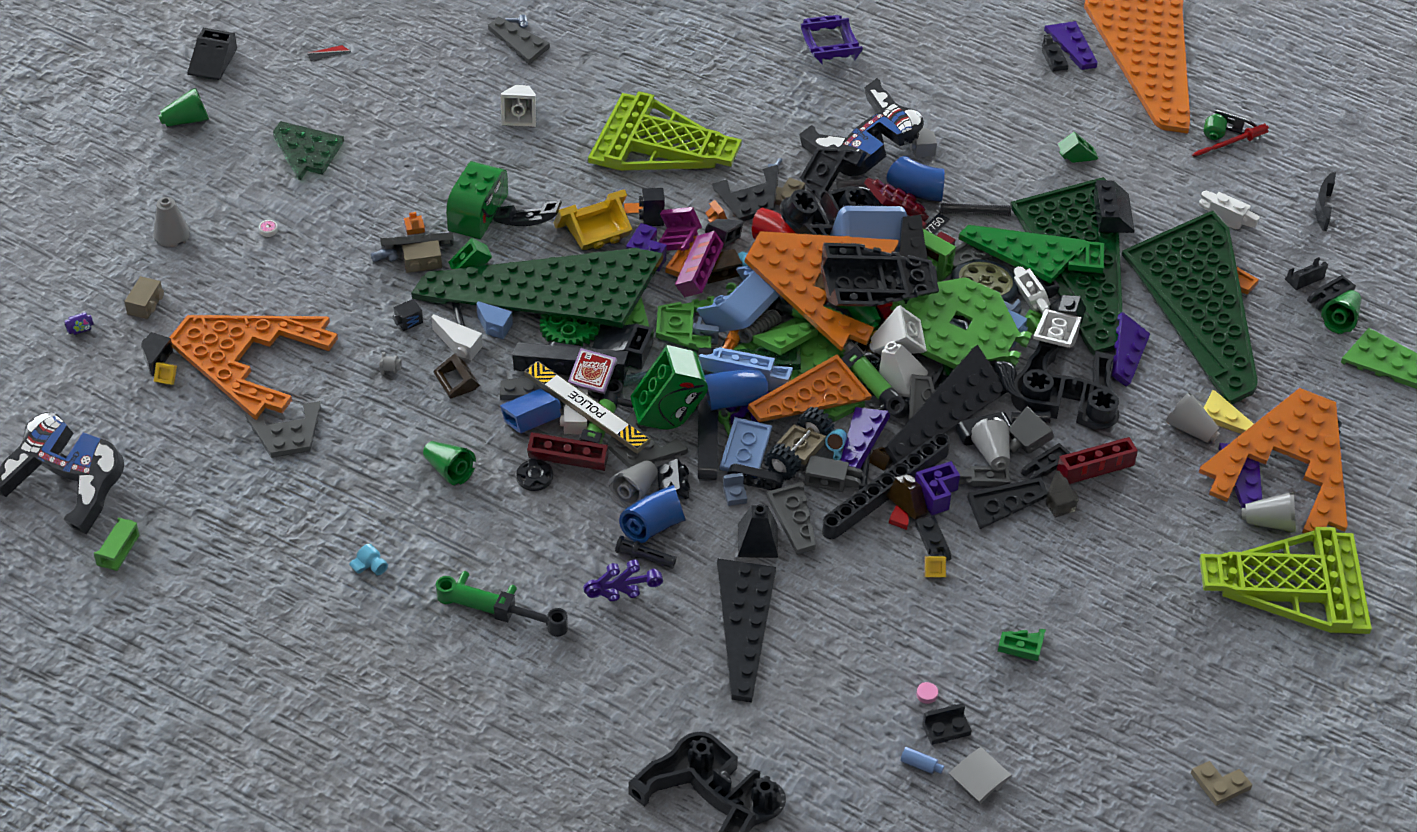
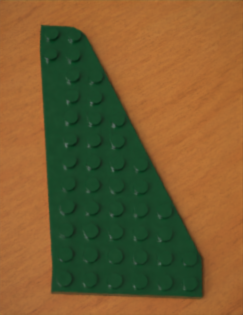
(1072, 214)
(581, 286)
(1199, 291)

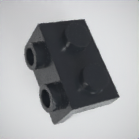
(674, 474)

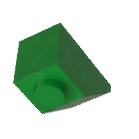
(1077, 149)
(471, 254)

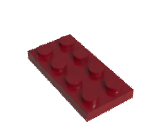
(896, 197)

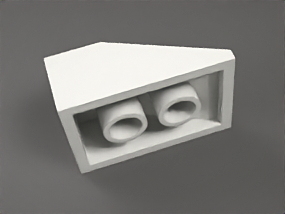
(1058, 328)

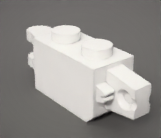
(1231, 211)
(1031, 289)

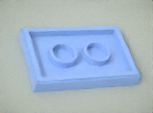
(746, 444)

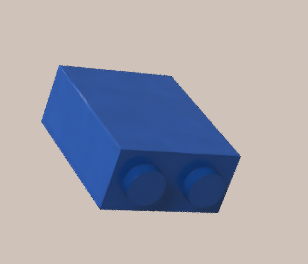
(531, 410)

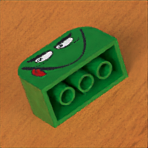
(476, 199)
(670, 389)

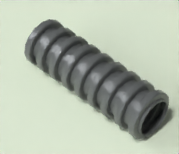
(760, 325)

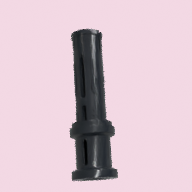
(636, 550)

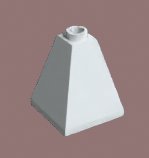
(518, 106)
(900, 328)
(897, 367)

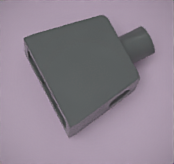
(1029, 432)

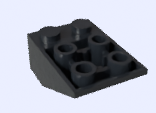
(212, 53)
(632, 338)

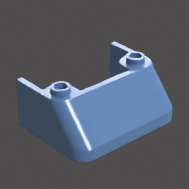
(869, 222)
(742, 305)

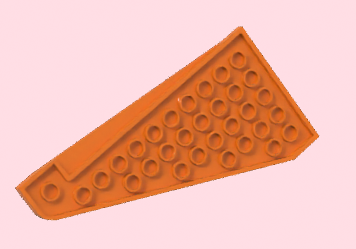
(1151, 52)

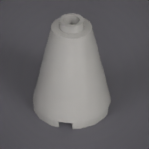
(169, 224)
(1193, 419)
(992, 441)
(632, 483)
(1272, 512)

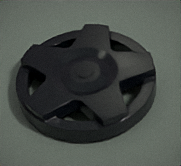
(534, 473)

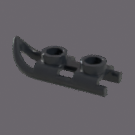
(1238, 123)

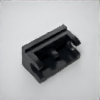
(1307, 275)

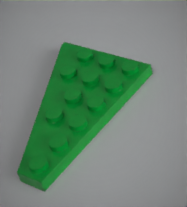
(1042, 254)

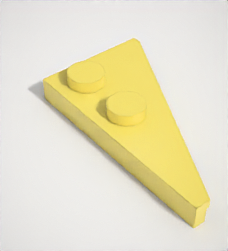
(1226, 414)

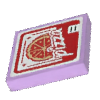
(592, 371)

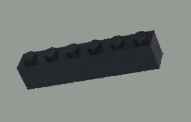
(562, 358)

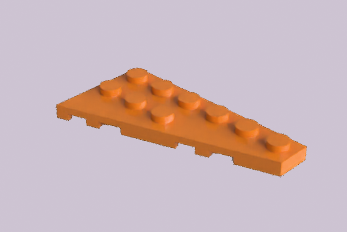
(822, 387)

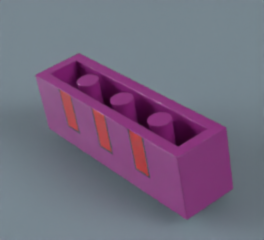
(699, 264)

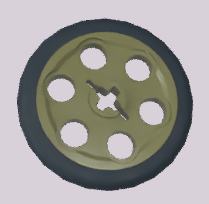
(990, 280)

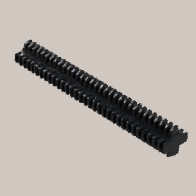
(975, 208)

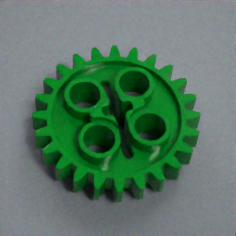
(567, 330)

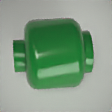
(1215, 127)

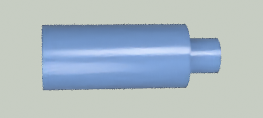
(921, 761)

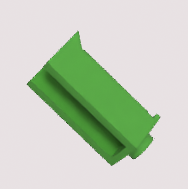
(117, 544)

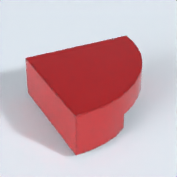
(899, 518)

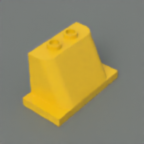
(596, 223)

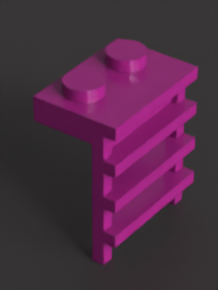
(681, 227)

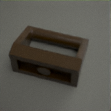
(467, 385)

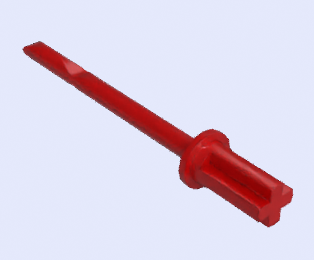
(1250, 133)

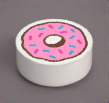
(268, 228)

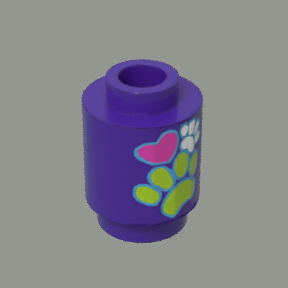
(78, 323)

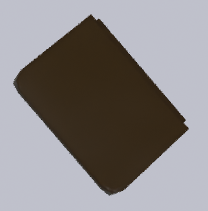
(880, 458)

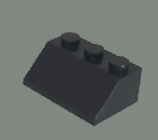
(1112, 208)

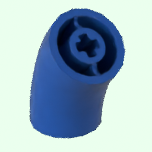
(917, 179)
(735, 388)
(652, 515)

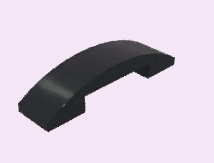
(1323, 212)
(510, 216)

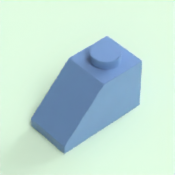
(494, 319)

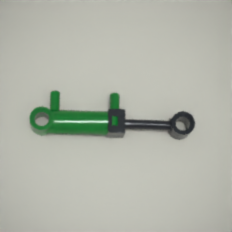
(500, 605)

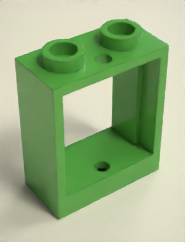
(946, 254)

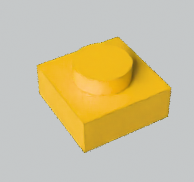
(165, 373)
(935, 566)

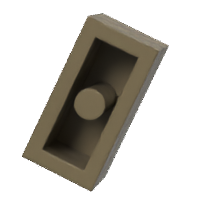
(422, 256)
(144, 297)

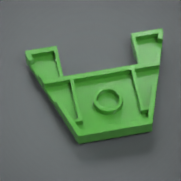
(676, 323)

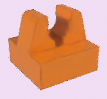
(715, 212)
(414, 224)

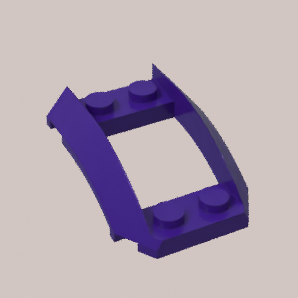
(849, 48)

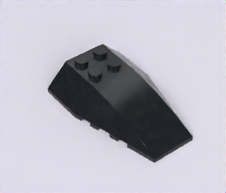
(873, 277)

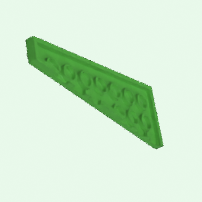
(1383, 357)

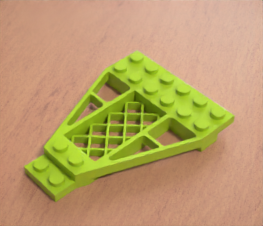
(629, 123)
(1339, 579)

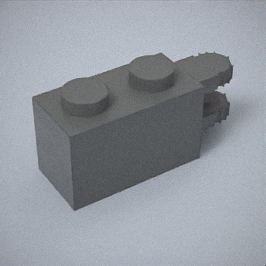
(831, 474)

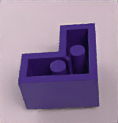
(646, 238)
(937, 486)

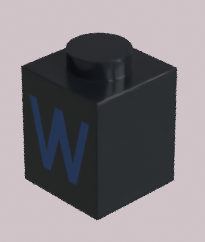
(408, 315)

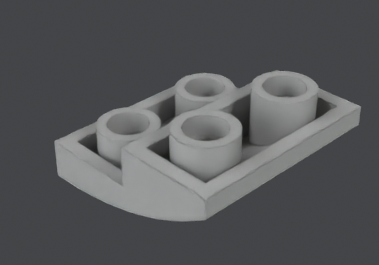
(980, 774)

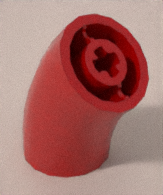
(769, 221)

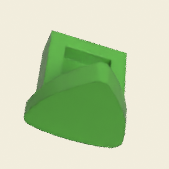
(1033, 320)

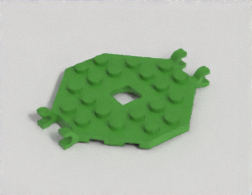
(990, 324)

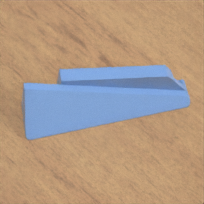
(730, 360)

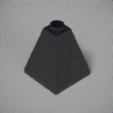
(758, 533)

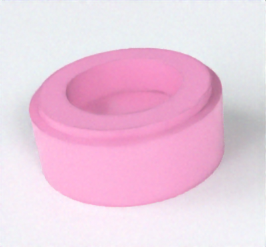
(927, 693)

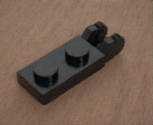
(1331, 291)
(1045, 462)
(932, 537)

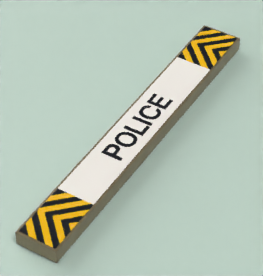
(587, 407)

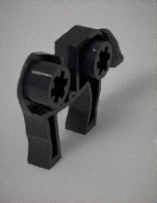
(806, 217)
(1044, 391)

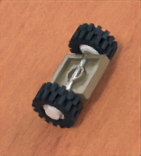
(799, 443)

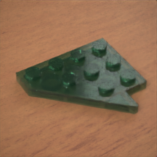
(306, 147)

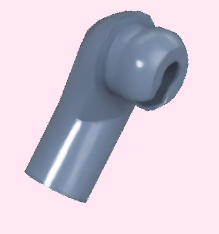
(384, 253)

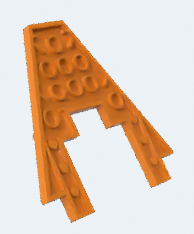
(792, 268)
(219, 342)
(1300, 428)

